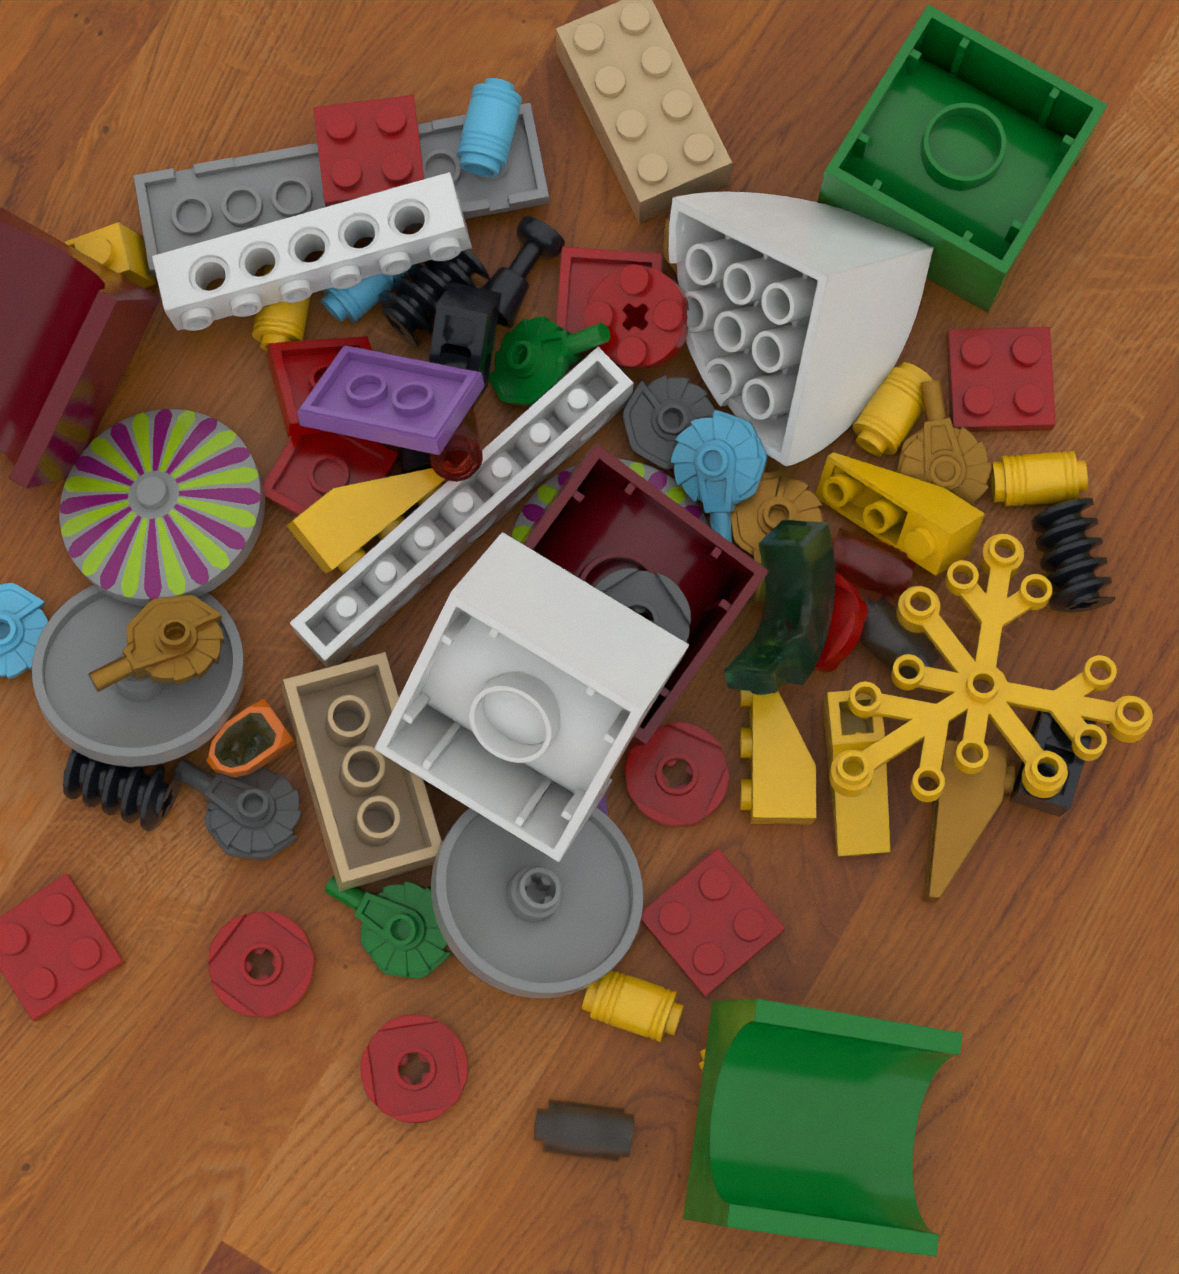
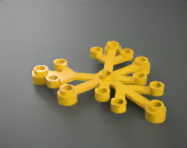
(930, 720)

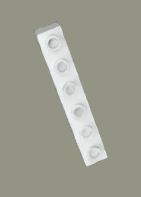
(287, 242)

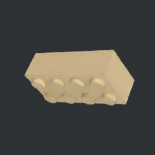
(642, 106)
(367, 805)

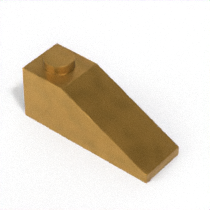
(963, 812)

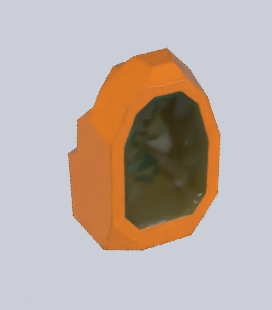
(248, 741)

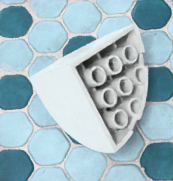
(793, 310)

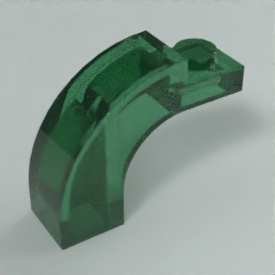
(795, 609)

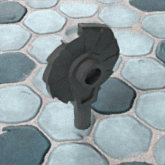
(660, 414)
(247, 813)

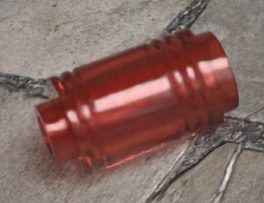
(462, 453)
(872, 563)

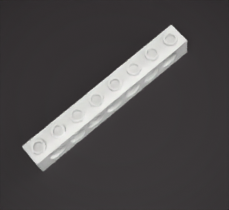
(463, 510)

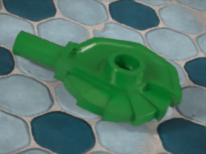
(537, 358)
(397, 927)

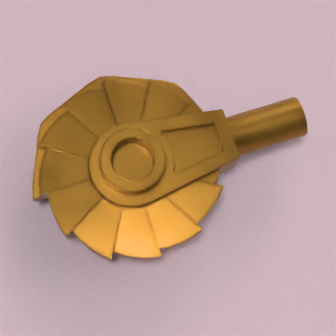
(945, 453)
(757, 516)
(167, 641)

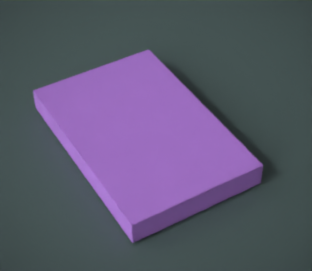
(391, 399)

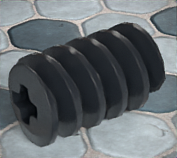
(419, 297)
(1070, 556)
(121, 789)

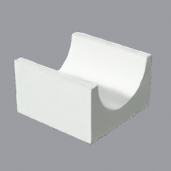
(528, 695)

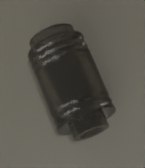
(889, 640)
(584, 1130)

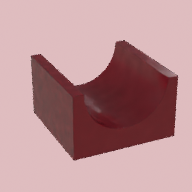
(62, 348)
(617, 521)

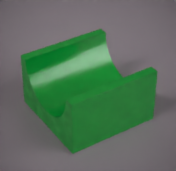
(962, 152)
(813, 1124)

